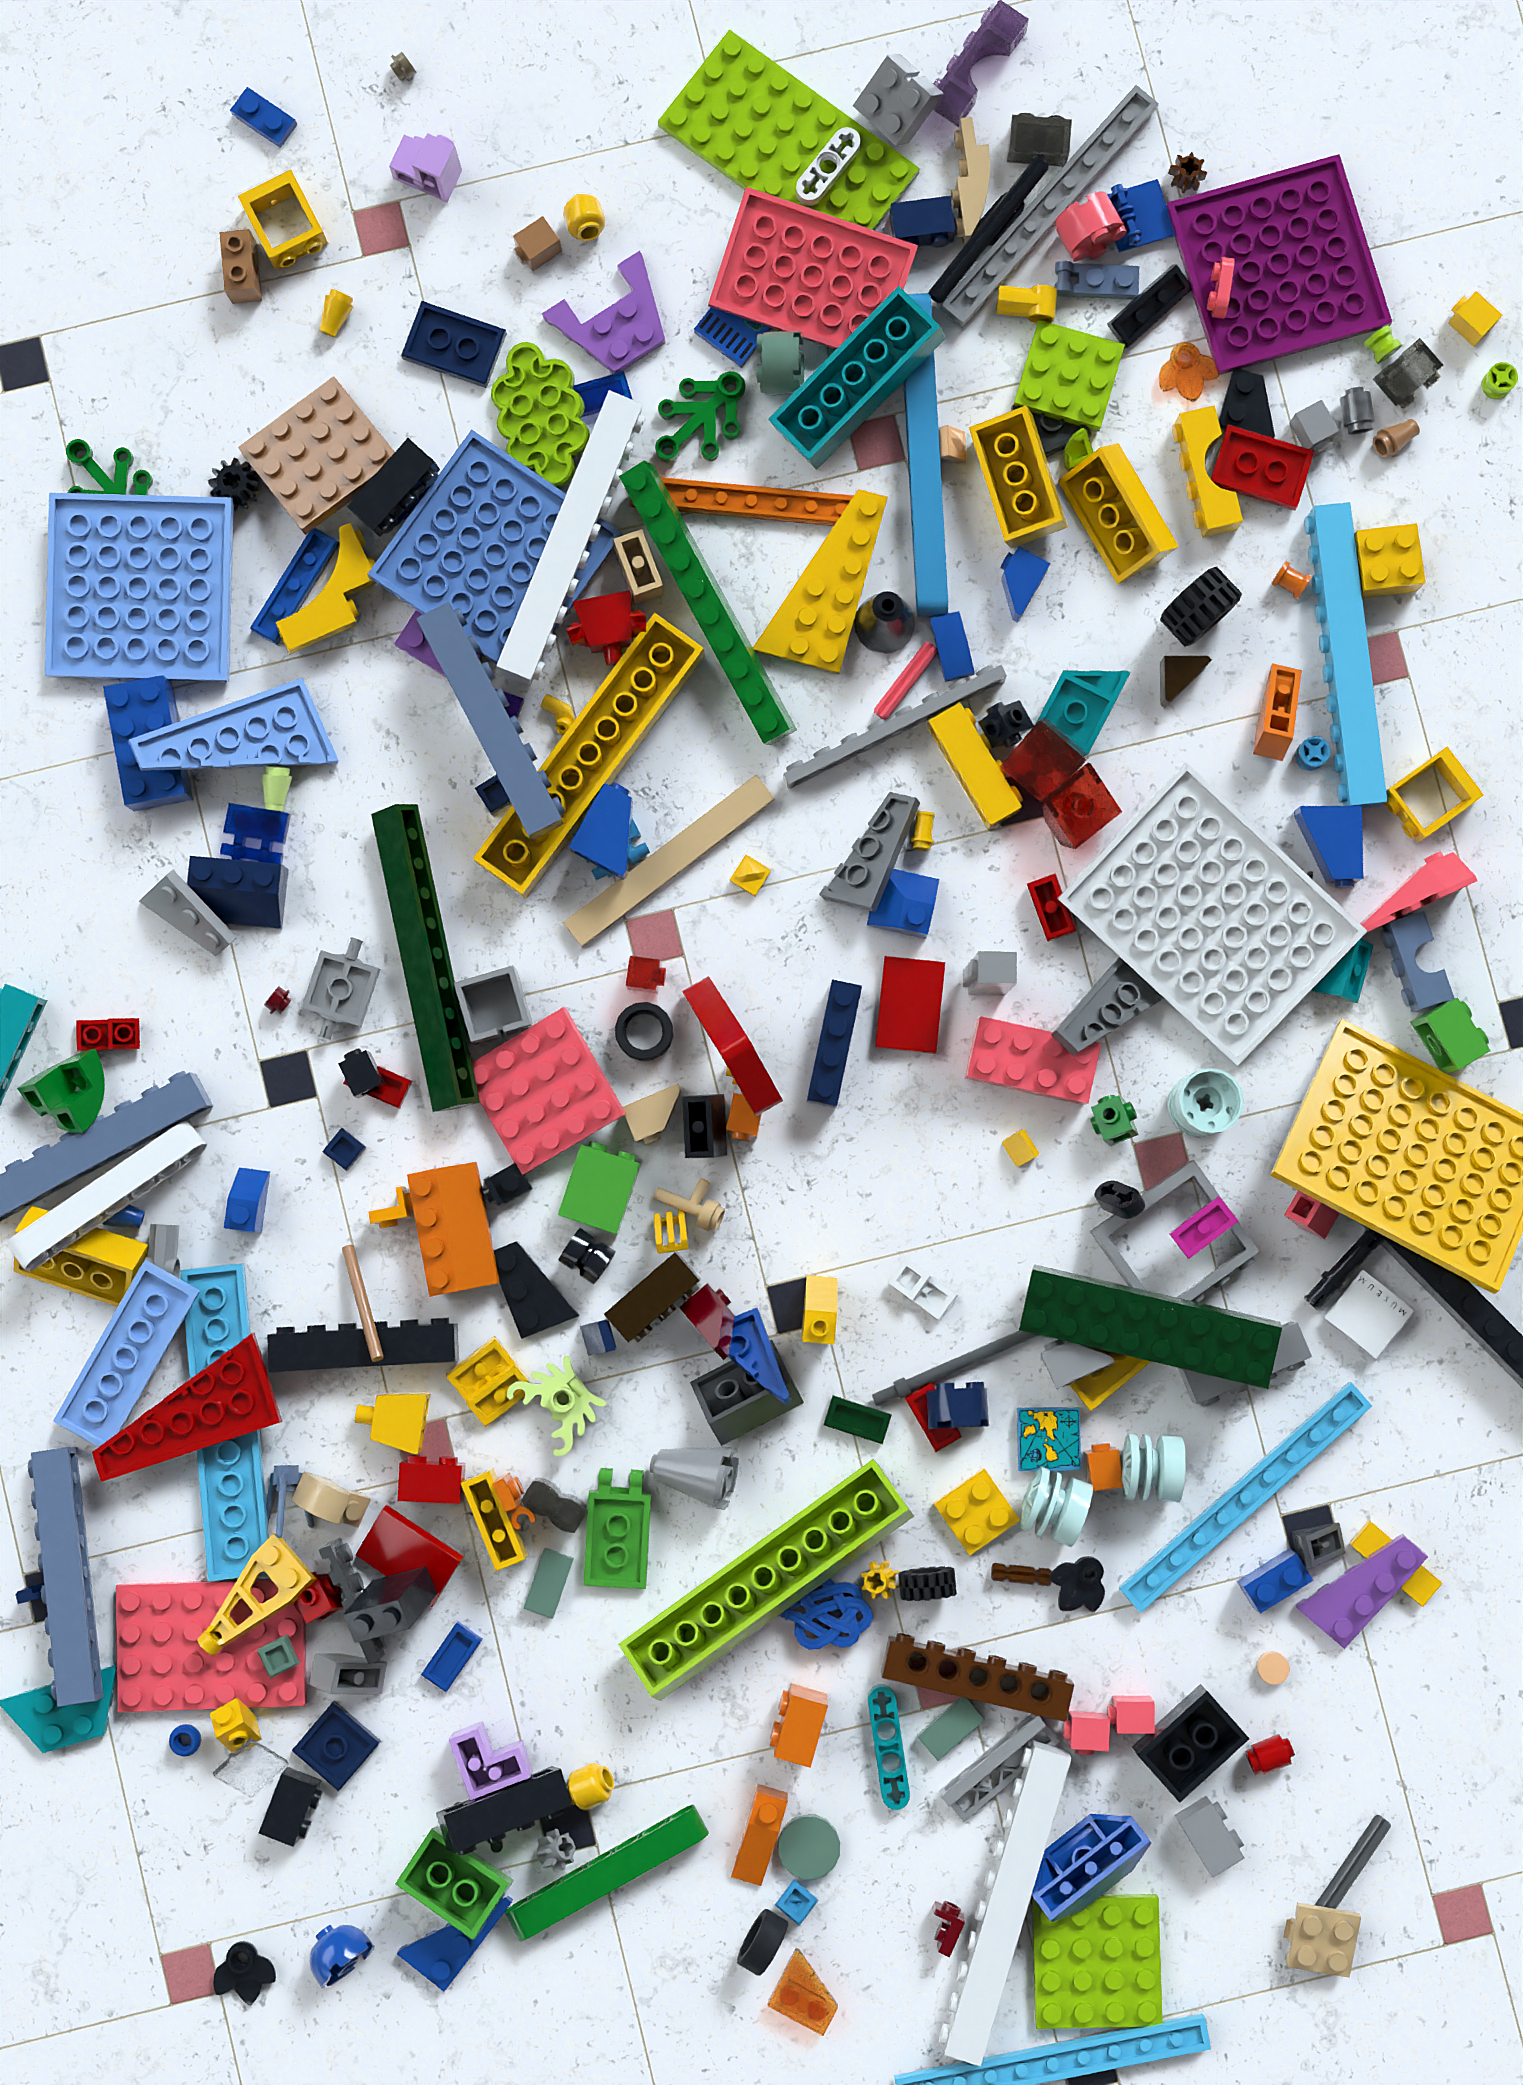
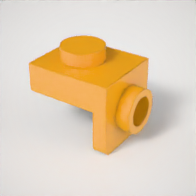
(388, 1216)

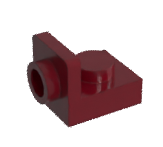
(948, 1932)

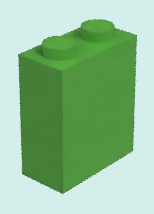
(600, 1187)

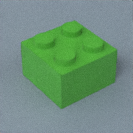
(1451, 1035)

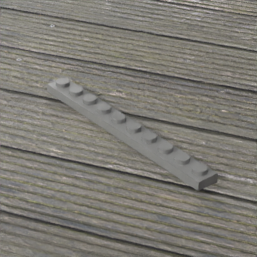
(1048, 205)

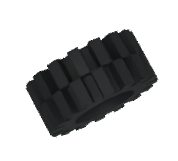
(927, 1583)

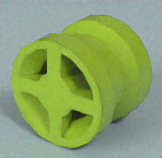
(1382, 344)
(1505, 375)

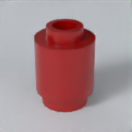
(1270, 1755)

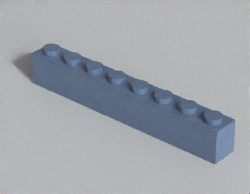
(490, 720)
(102, 1142)
(66, 1576)

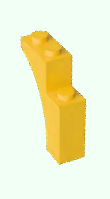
(330, 610)

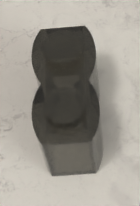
(547, 1500)

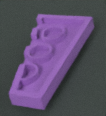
(1362, 1590)

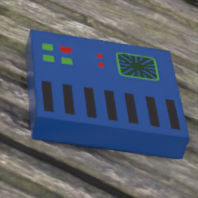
(730, 334)

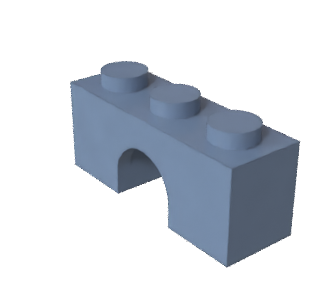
(1419, 987)

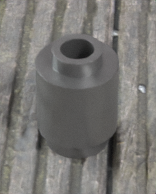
(1357, 410)

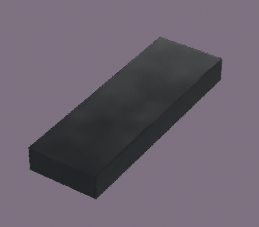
(1150, 306)

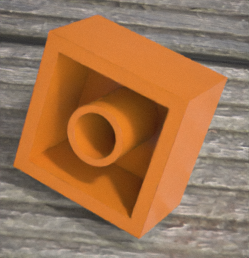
(800, 1724)

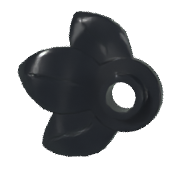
(1077, 1588)
(244, 1976)

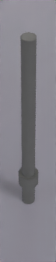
(903, 1387)

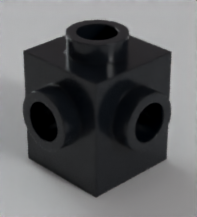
(1005, 724)

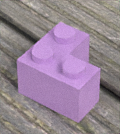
(427, 164)
(484, 1768)

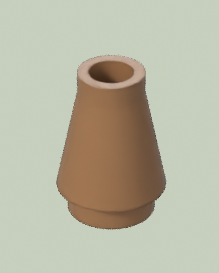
(1394, 438)

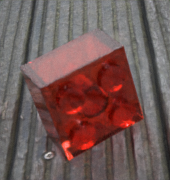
(1044, 759)

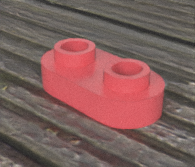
(1222, 275)

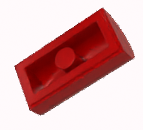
(1052, 913)

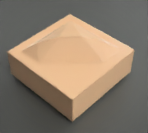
(952, 444)

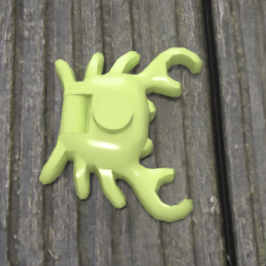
(564, 1397)

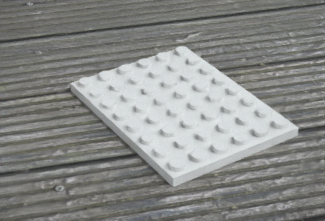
(1212, 914)

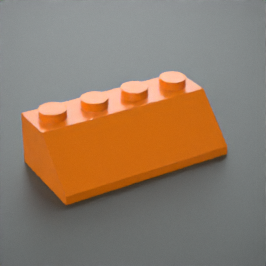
(453, 1228)

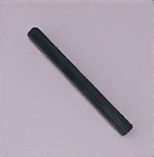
(988, 229)

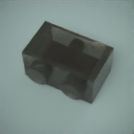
(1039, 136)

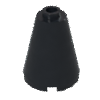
(884, 623)

